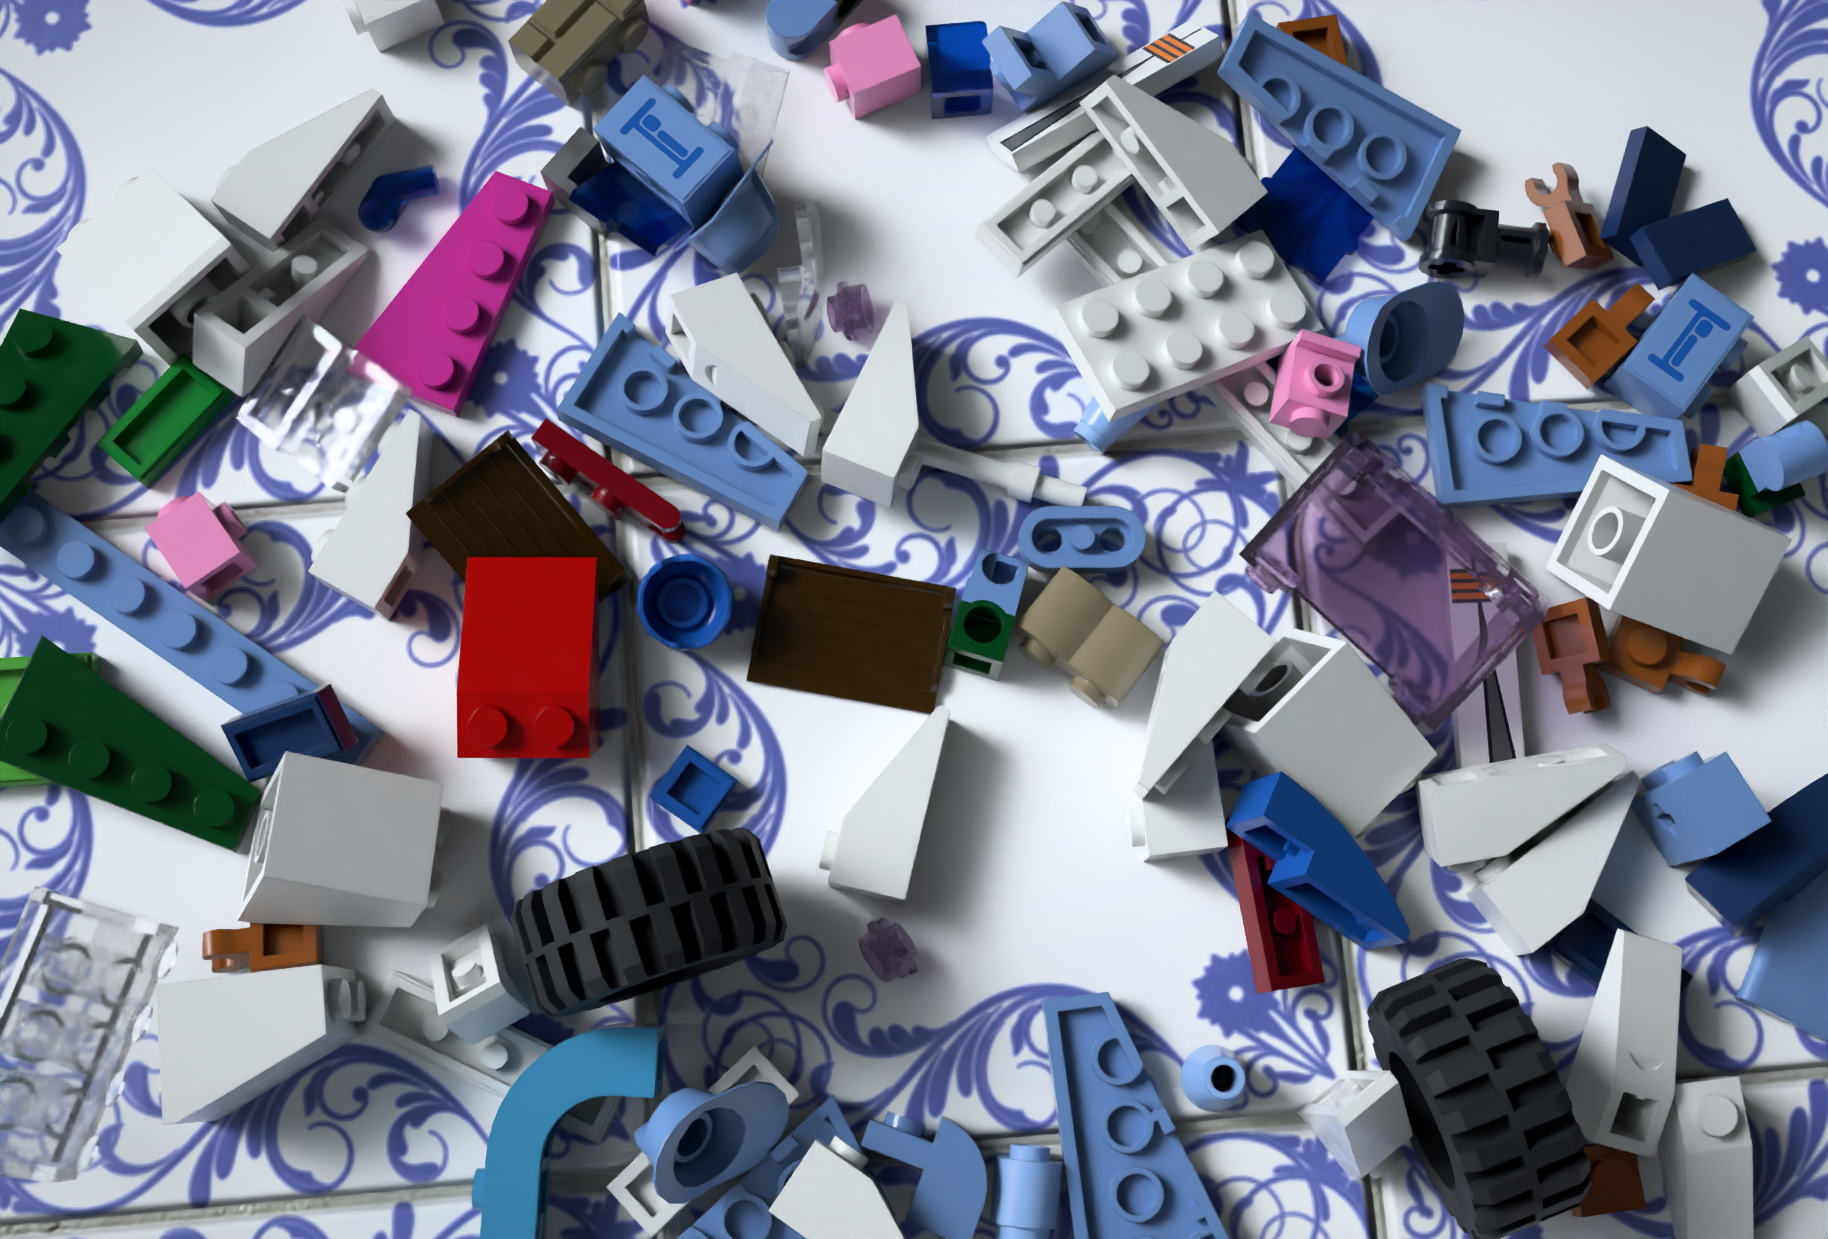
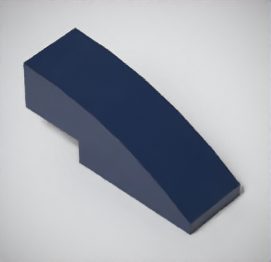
(1767, 864)

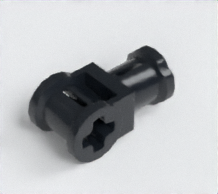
(1471, 242)

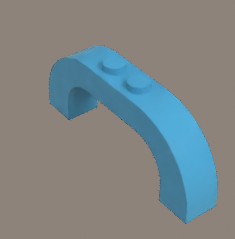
(596, 1063)

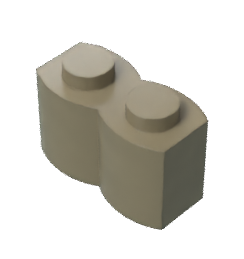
(1087, 639)

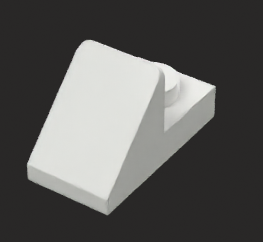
(1781, 387)
(473, 987)

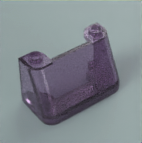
(1397, 578)

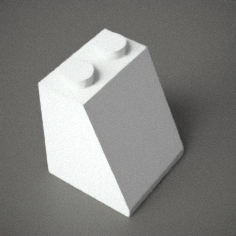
(154, 261)
(1667, 556)
(1328, 729)
(343, 846)
(248, 1033)

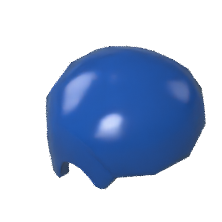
(685, 602)

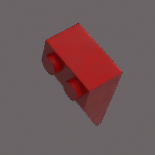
(529, 658)

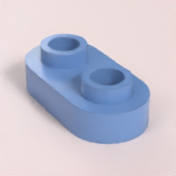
(1079, 537)

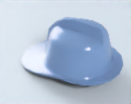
(739, 227)
(1405, 335)
(710, 1137)

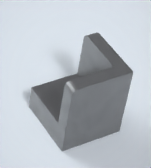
(571, 166)

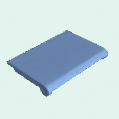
(1791, 962)

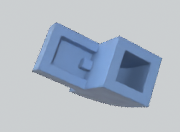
(1049, 56)
(952, 1174)

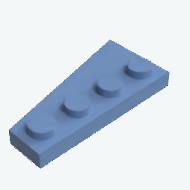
(1348, 125)
(661, 417)
(1528, 451)

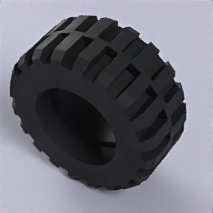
(647, 921)
(1481, 1099)

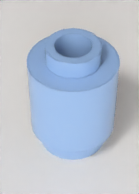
(1025, 1193)

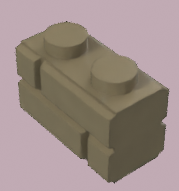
(575, 40)

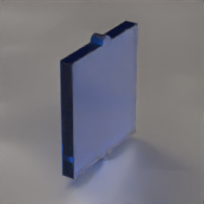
(630, 209)
(1307, 217)

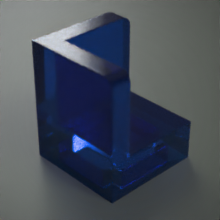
(958, 70)

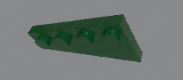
(46, 385)
(107, 746)

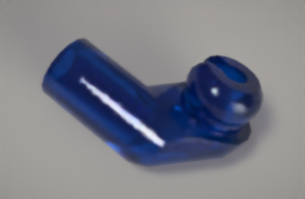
(392, 194)

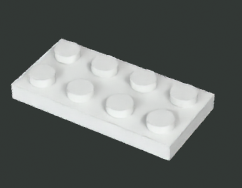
(1183, 324)

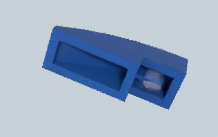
(1317, 861)

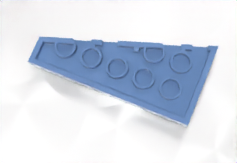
(1115, 1135)

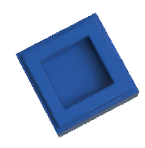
(695, 790)

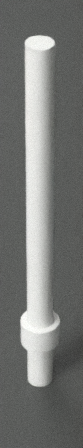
(1021, 480)

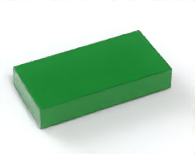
(165, 420)

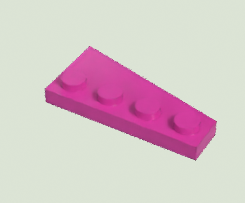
(456, 299)

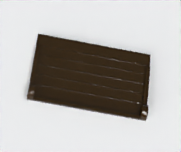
(509, 509)
(851, 634)

